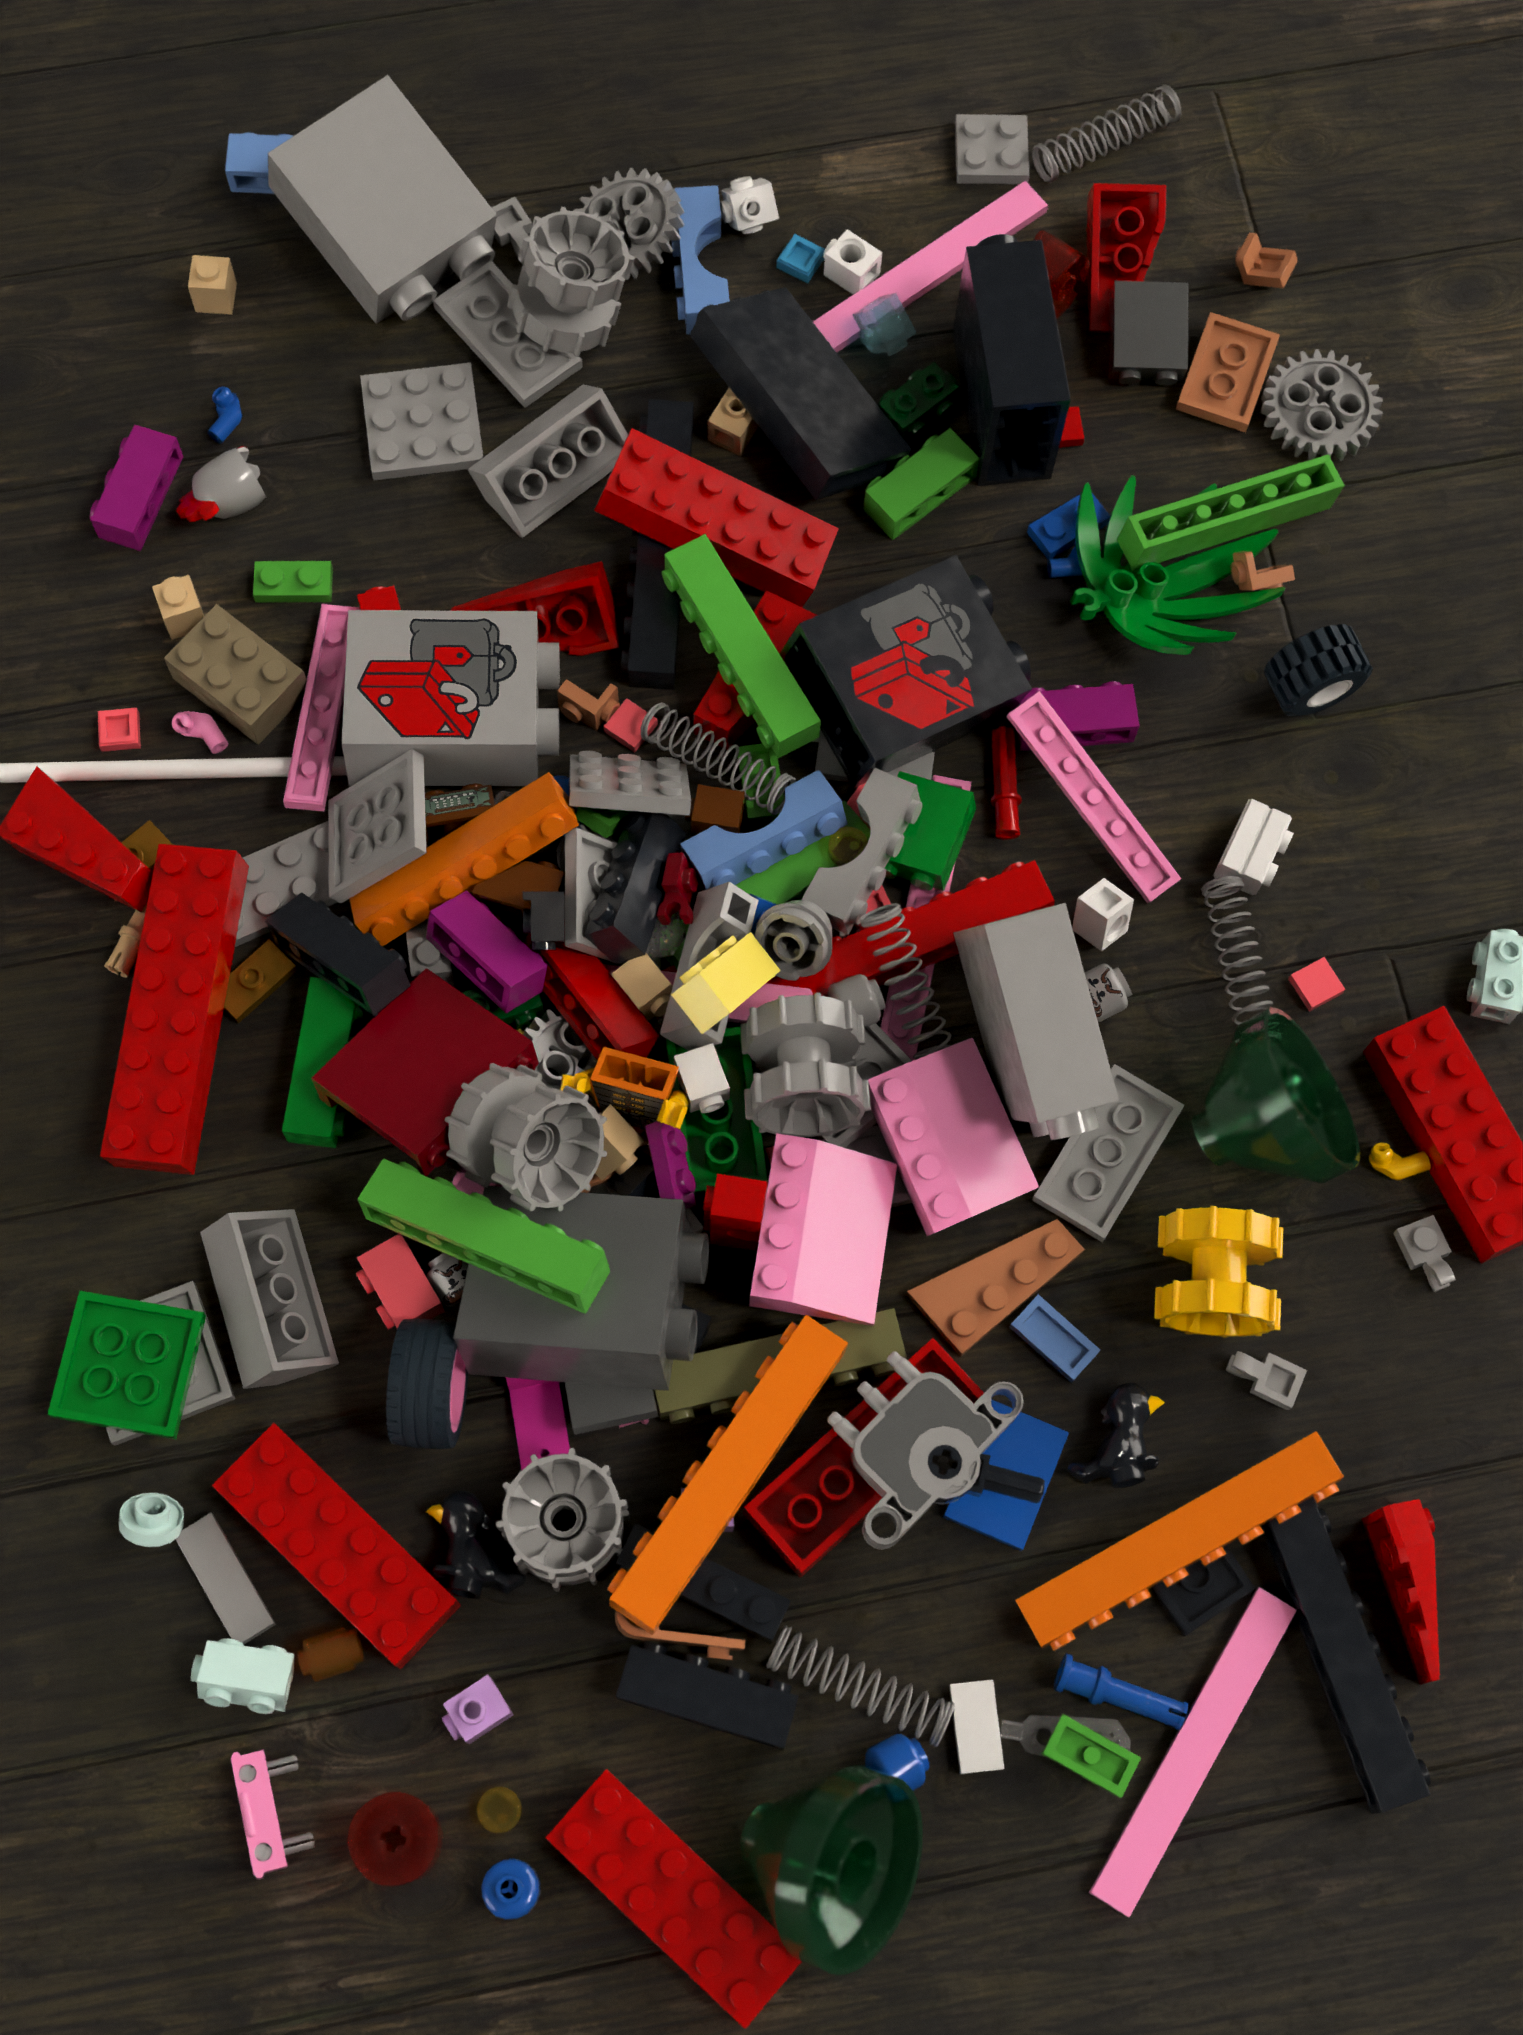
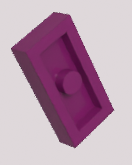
(670, 1163)

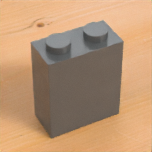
(1148, 332)

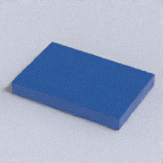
(1024, 1447)

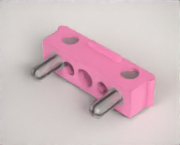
(260, 1814)

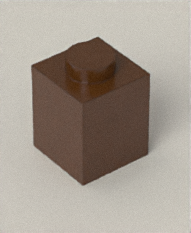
(716, 807)

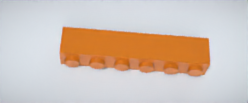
(465, 858)

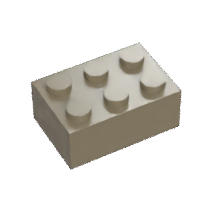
(237, 674)

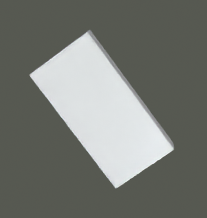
(976, 1727)

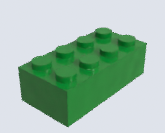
(723, 1138)

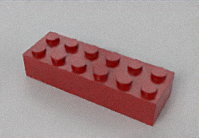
(752, 532)
(1458, 1126)
(821, 1492)
(337, 1546)
(674, 1898)

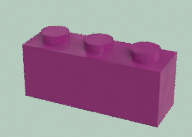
(136, 487)
(1093, 713)
(486, 951)

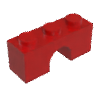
(735, 1211)

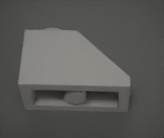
(425, 955)

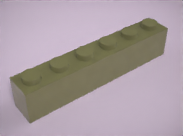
(721, 1375)

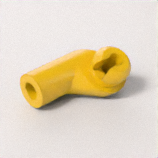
(1394, 1166)

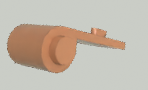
(717, 1646)

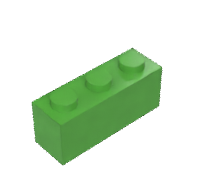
(920, 483)

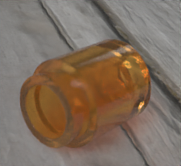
(330, 1653)

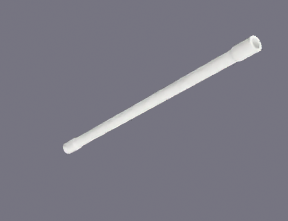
(157, 769)

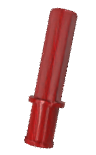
(1005, 784)

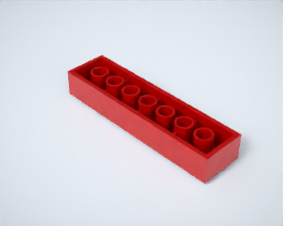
(175, 1009)

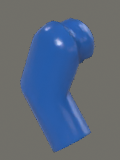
(228, 412)
(1064, 566)

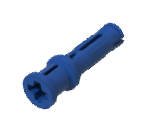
(1100, 1686)

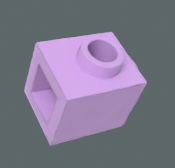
(476, 1710)

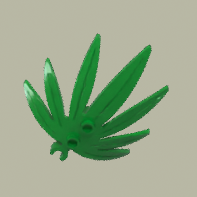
(1141, 598)

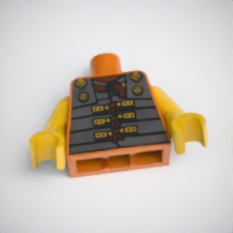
(634, 1087)

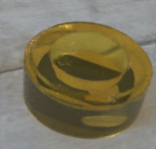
(846, 845)
(499, 1810)

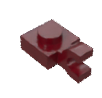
(679, 884)

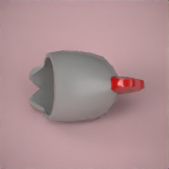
(223, 488)

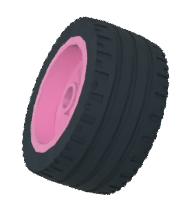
(426, 1386)

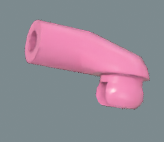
(200, 726)

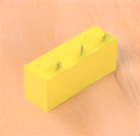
(724, 980)

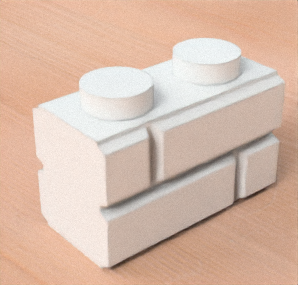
(1253, 846)

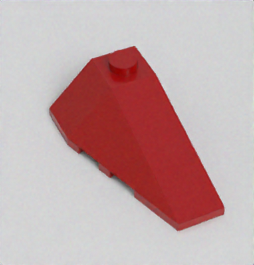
(1121, 240)
(570, 608)
(1406, 1559)

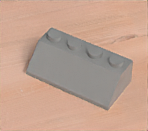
(551, 459)
(268, 1297)

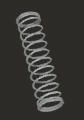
(1047, 155)
(781, 782)
(1235, 884)
(878, 917)
(945, 1712)

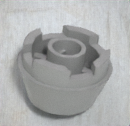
(796, 938)

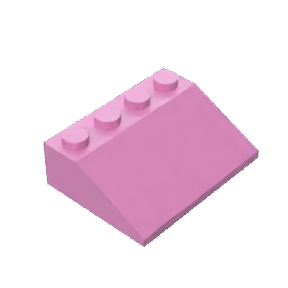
(949, 1136)
(823, 1231)

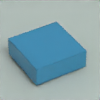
(800, 258)

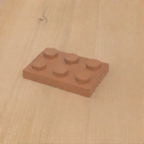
(1227, 372)

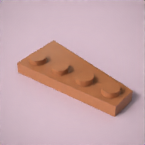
(991, 1287)

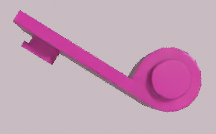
(538, 1418)

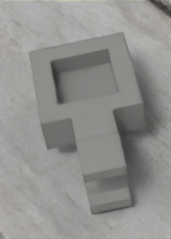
(511, 224)
(1425, 1247)
(1273, 1377)

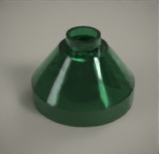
(1277, 1105)
(837, 1864)

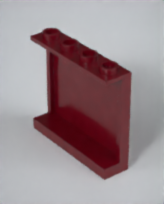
(411, 1065)

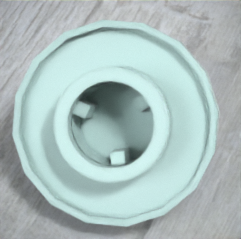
(151, 1519)

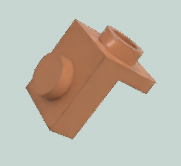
(1264, 265)
(1248, 578)
(583, 707)

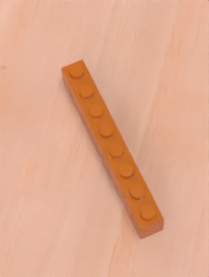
(727, 1475)
(1179, 1540)

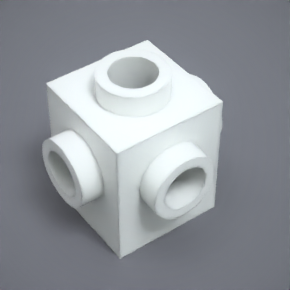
(748, 204)

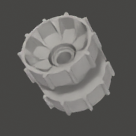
(570, 281)
(803, 1047)
(526, 1137)
(558, 1485)

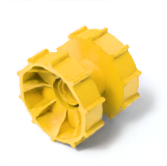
(1219, 1248)

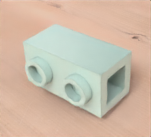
(1499, 977)
(244, 1675)

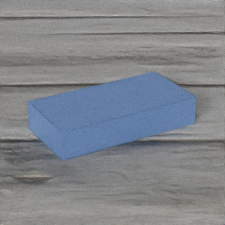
(1054, 1338)

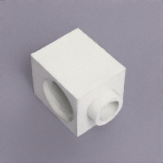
(851, 275)
(1102, 914)
(702, 1079)

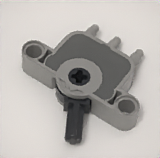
(917, 1428)

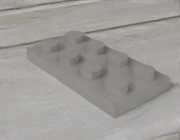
(481, 317)
(280, 875)
(1104, 1165)

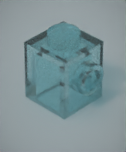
(884, 325)

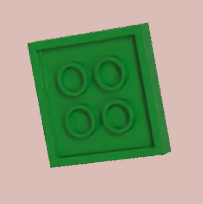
(127, 1365)

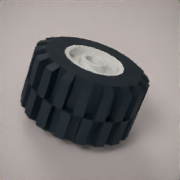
(1318, 670)

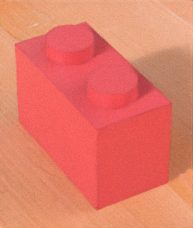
(398, 1283)

